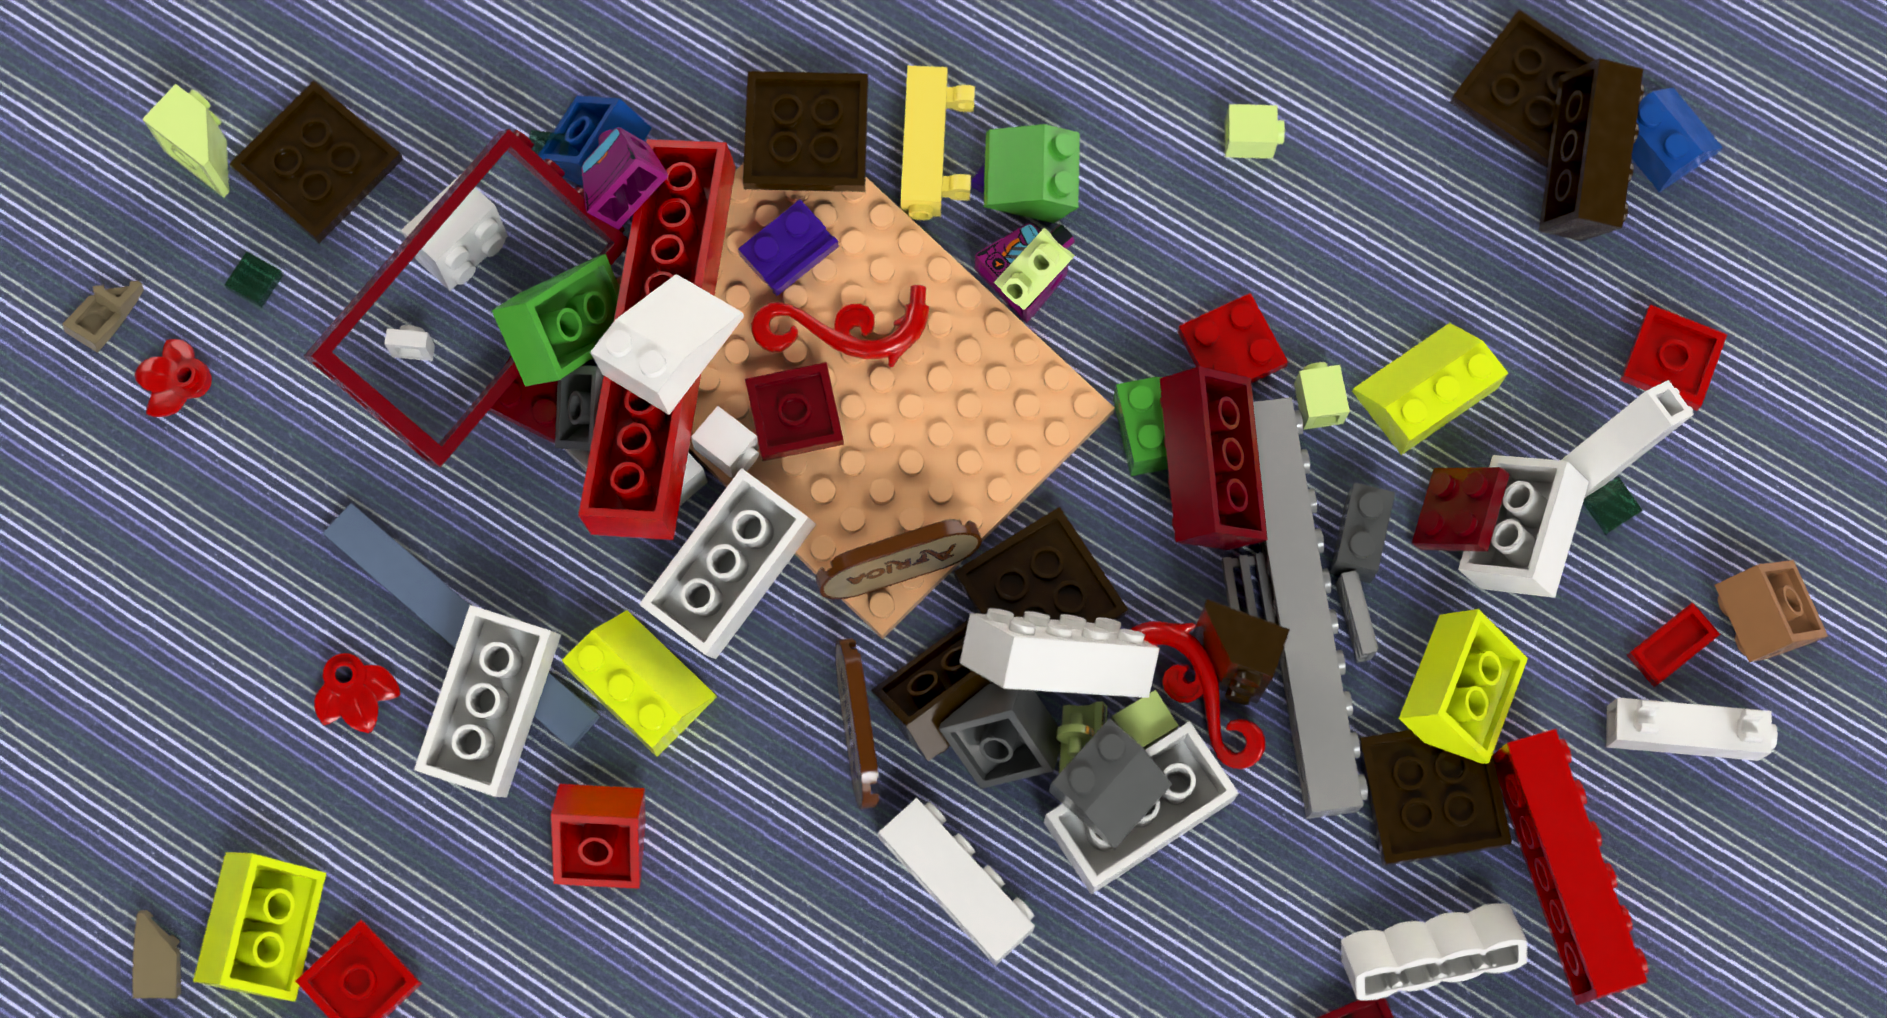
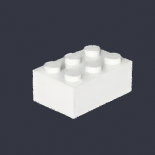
(1531, 528)

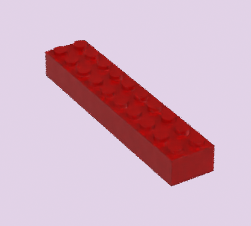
(635, 447)

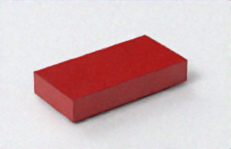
(1673, 644)

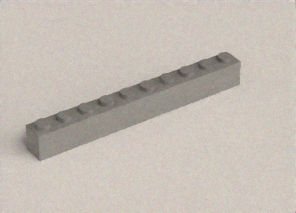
(1299, 599)

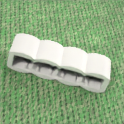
(1425, 953)

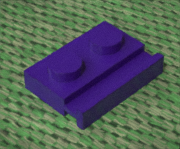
(788, 247)

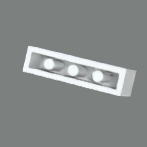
(956, 880)

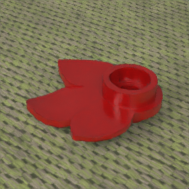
(168, 377)
(356, 699)

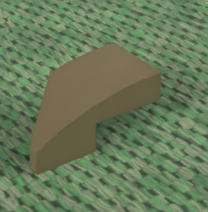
(102, 314)
(155, 960)

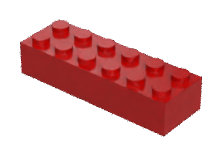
(1568, 867)

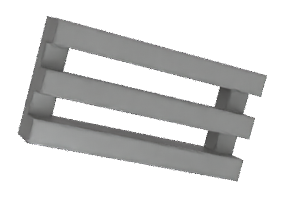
(1244, 563)
(1356, 616)

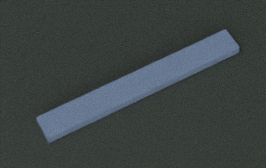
(442, 610)

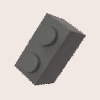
(1362, 531)

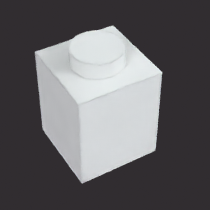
(726, 443)

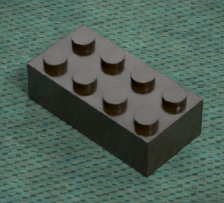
(1591, 150)

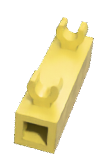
(924, 142)

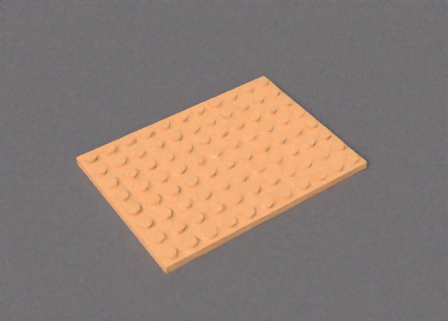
(942, 435)

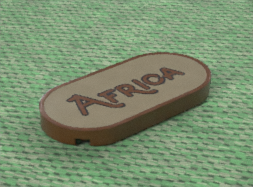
(898, 559)
(856, 722)

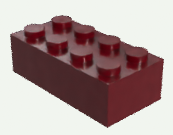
(1213, 459)

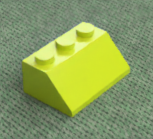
(1430, 385)
(638, 681)
(1464, 686)
(259, 926)

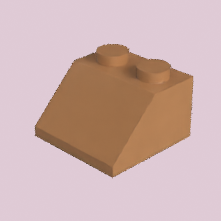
(1770, 610)

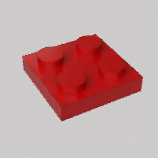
(1234, 340)
(1674, 351)
(358, 977)

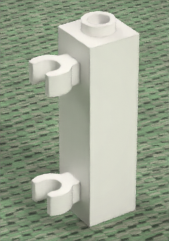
(1629, 435)
(1690, 729)

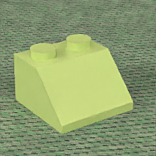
(191, 136)

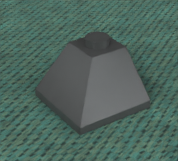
(577, 408)

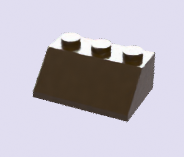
(1241, 650)
(929, 692)

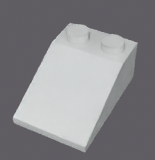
(665, 341)

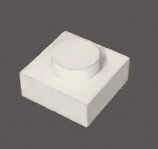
(409, 343)

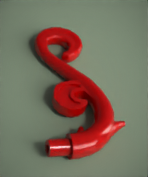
(854, 315)
(1205, 684)

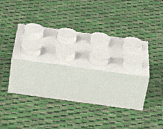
(727, 564)
(1059, 654)
(487, 702)
(1195, 794)

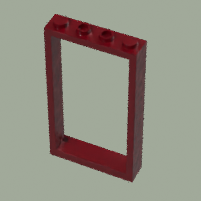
(362, 392)

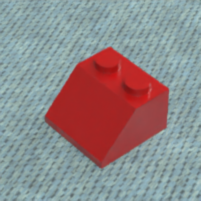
(598, 835)

